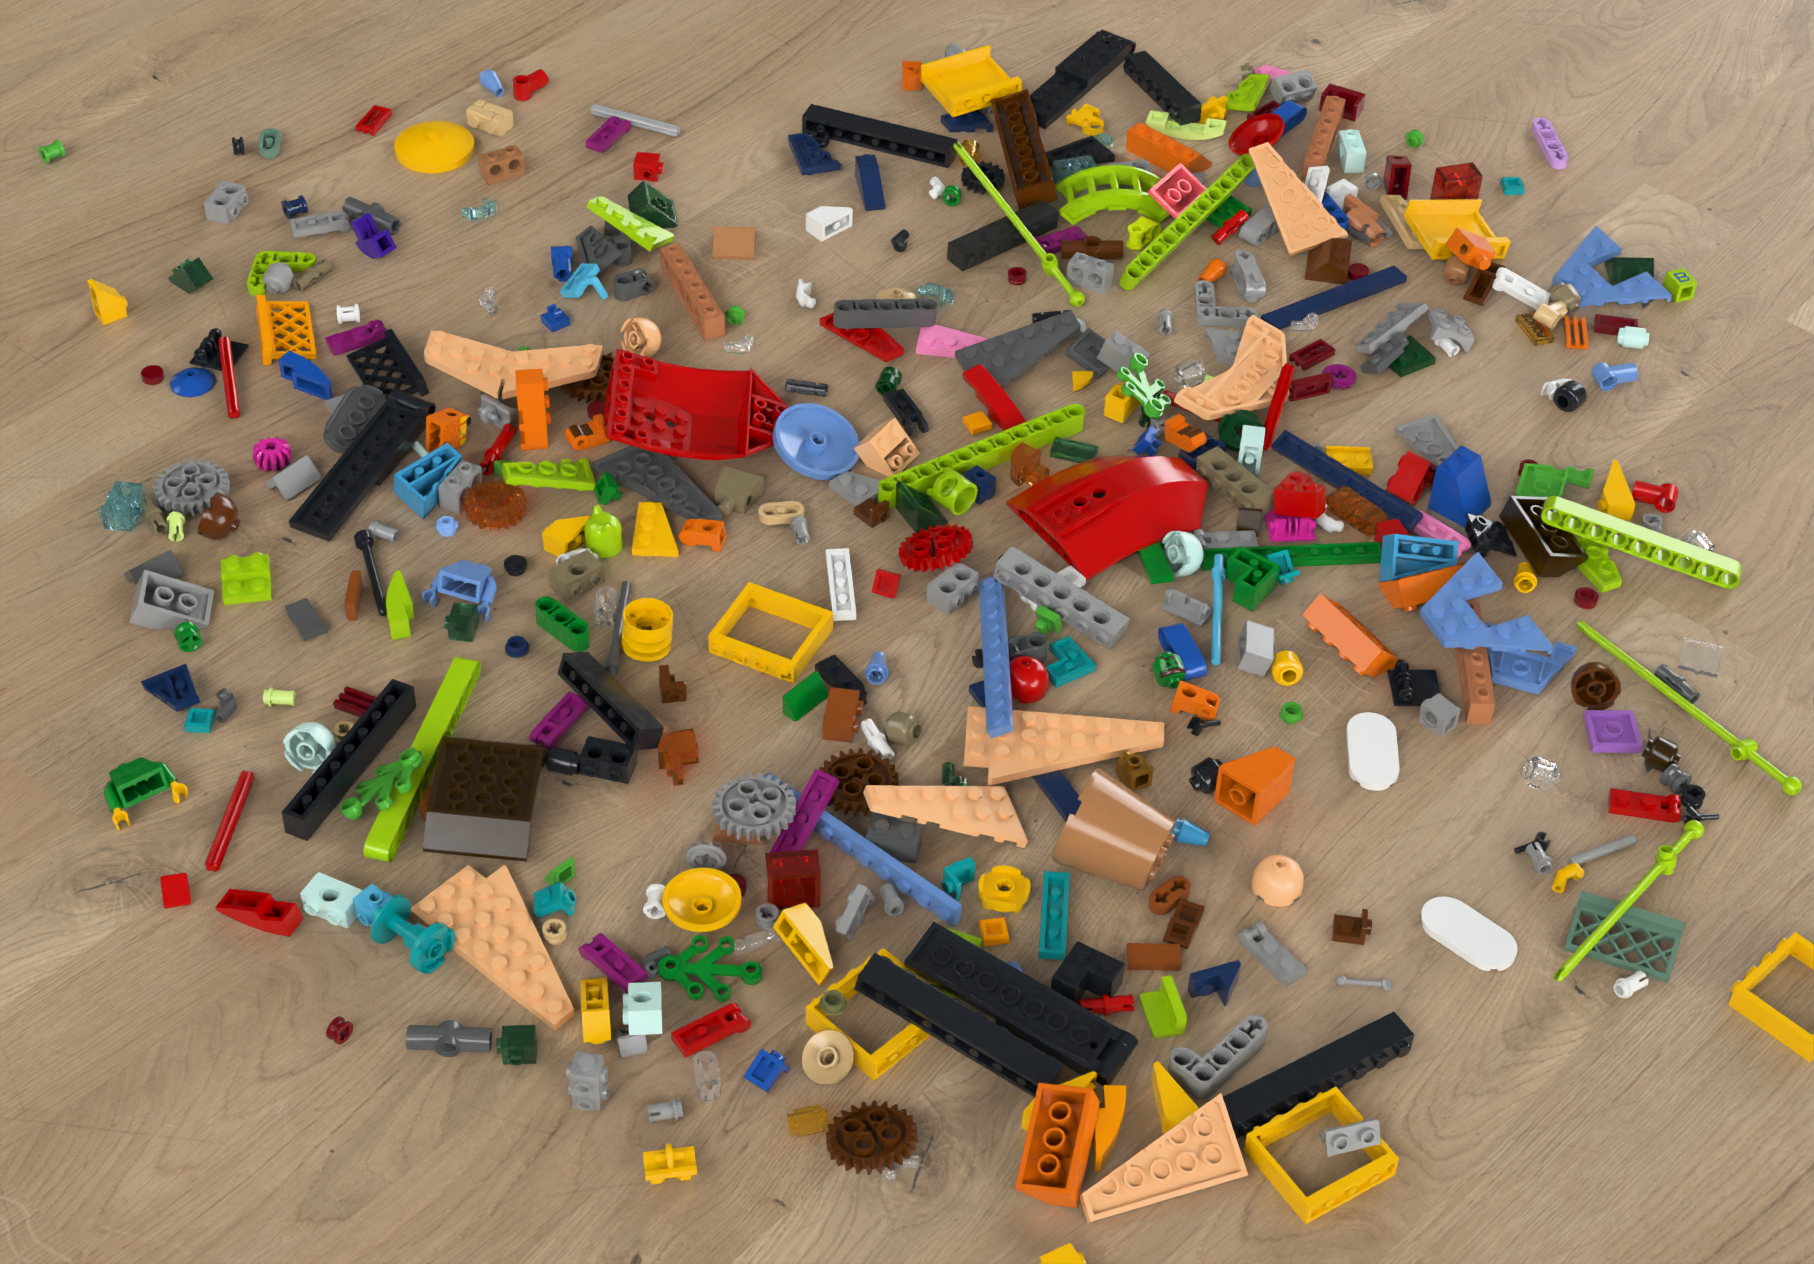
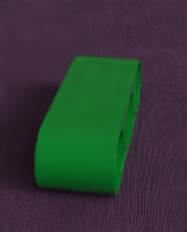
(562, 624)

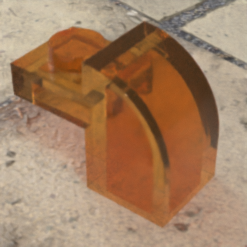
(1026, 465)
(677, 750)

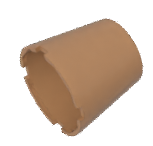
(1115, 834)

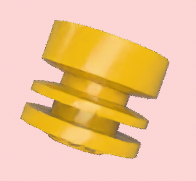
(647, 629)

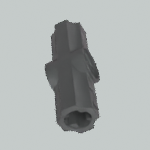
(381, 219)
(449, 1038)

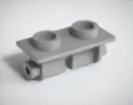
(1190, 610)
(1351, 1137)

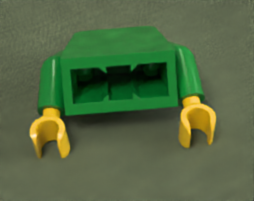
(136, 782)

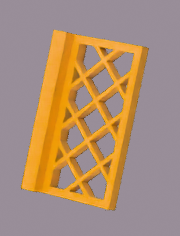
(268, 330)

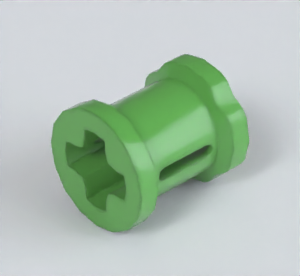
(51, 151)

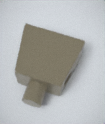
(737, 490)

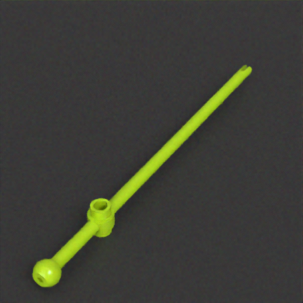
(1049, 260)
(1740, 750)
(1664, 864)

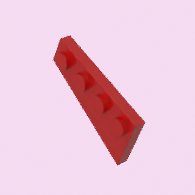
(872, 340)

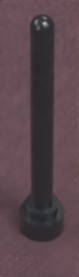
(364, 541)

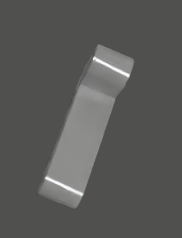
(1259, 227)
(1206, 1075)

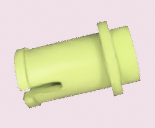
(175, 521)
(279, 697)

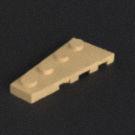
(1395, 208)

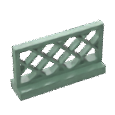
(1632, 920)

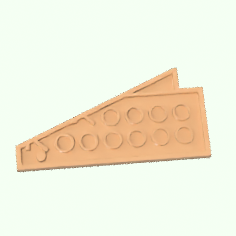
(498, 939)

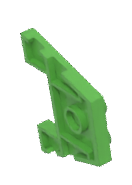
(1545, 481)

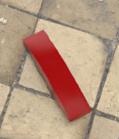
(993, 397)

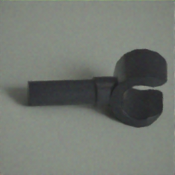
(978, 659)
(1198, 724)
(1692, 814)
(1539, 838)

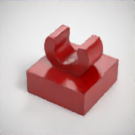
(886, 583)

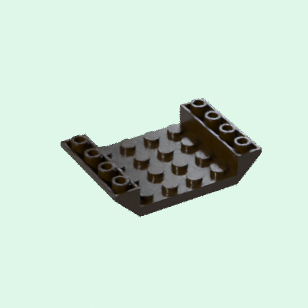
(483, 798)

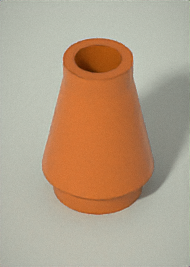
(1214, 270)

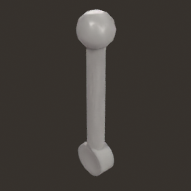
(1386, 984)

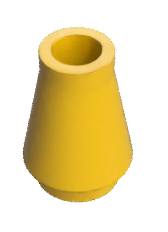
(1525, 578)

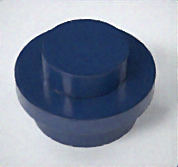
(516, 647)

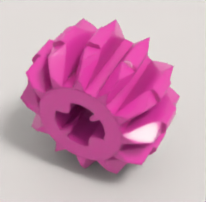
(272, 454)

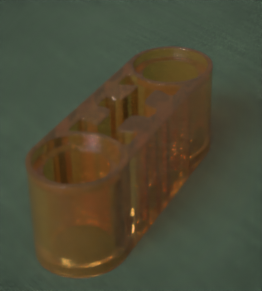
(1355, 510)

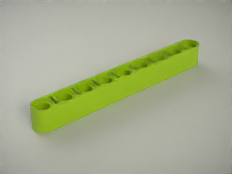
(1649, 550)

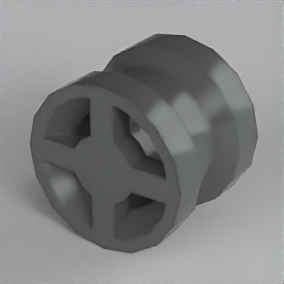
(1675, 779)

